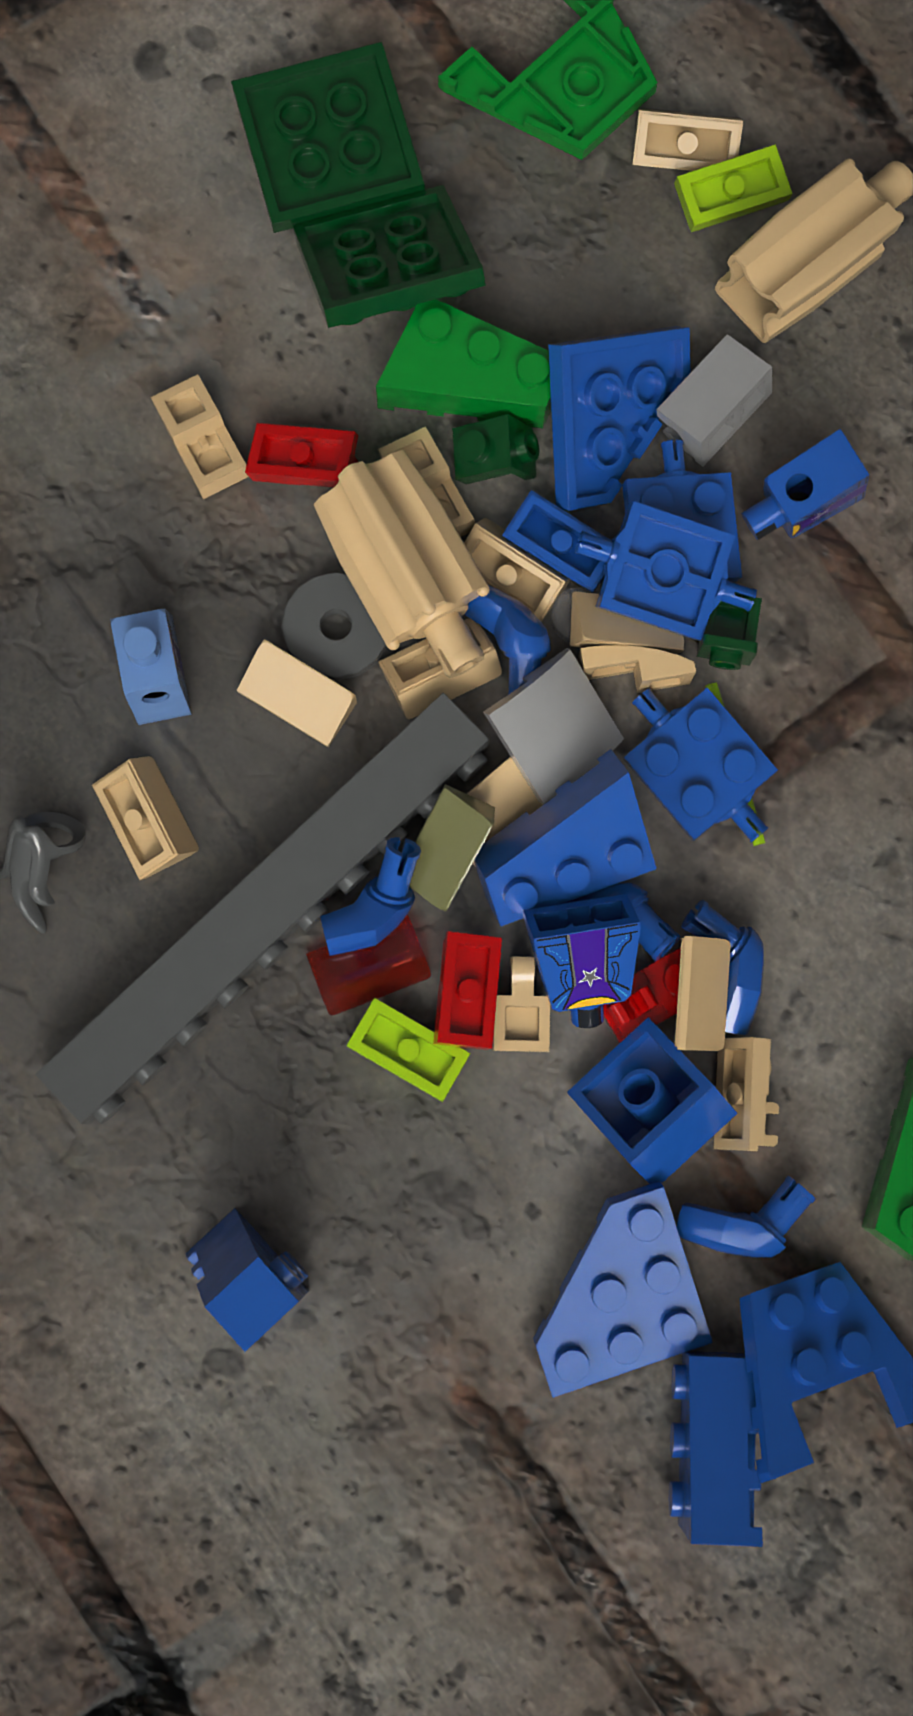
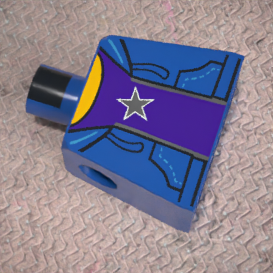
(828, 477)
(585, 954)

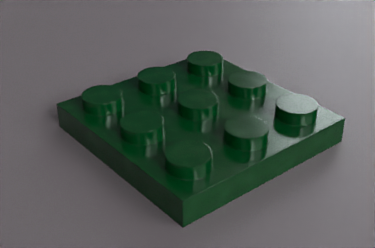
(327, 136)
(388, 256)

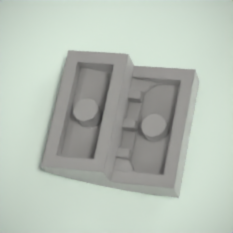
(554, 725)

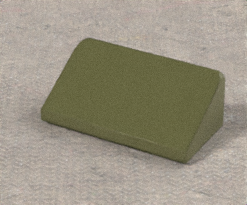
(450, 845)

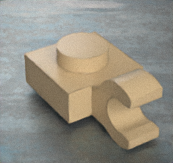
(521, 1017)

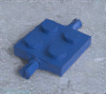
(691, 496)
(665, 570)
(700, 764)

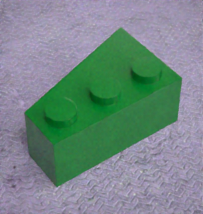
(465, 369)
(891, 1199)

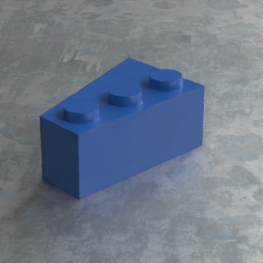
(568, 846)
(245, 1279)
(714, 1450)

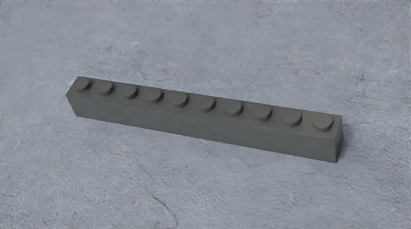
(262, 912)

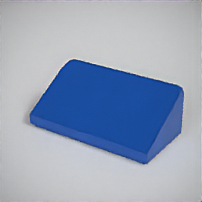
(552, 537)

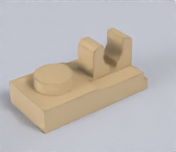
(744, 1083)

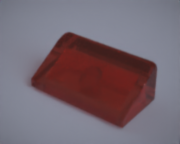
(370, 972)

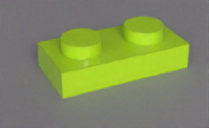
(733, 188)
(407, 1050)

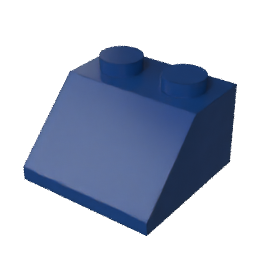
(652, 1103)

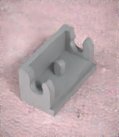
(716, 399)

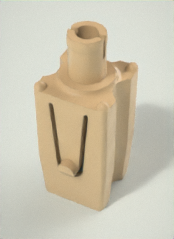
(814, 246)
(404, 558)

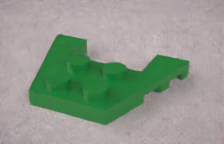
(572, 90)

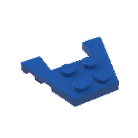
(806, 1340)

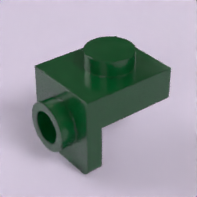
(494, 450)
(731, 636)

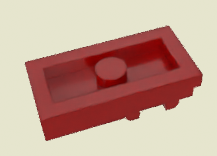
(300, 454)
(468, 990)
(652, 996)

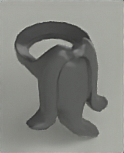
(29, 857)

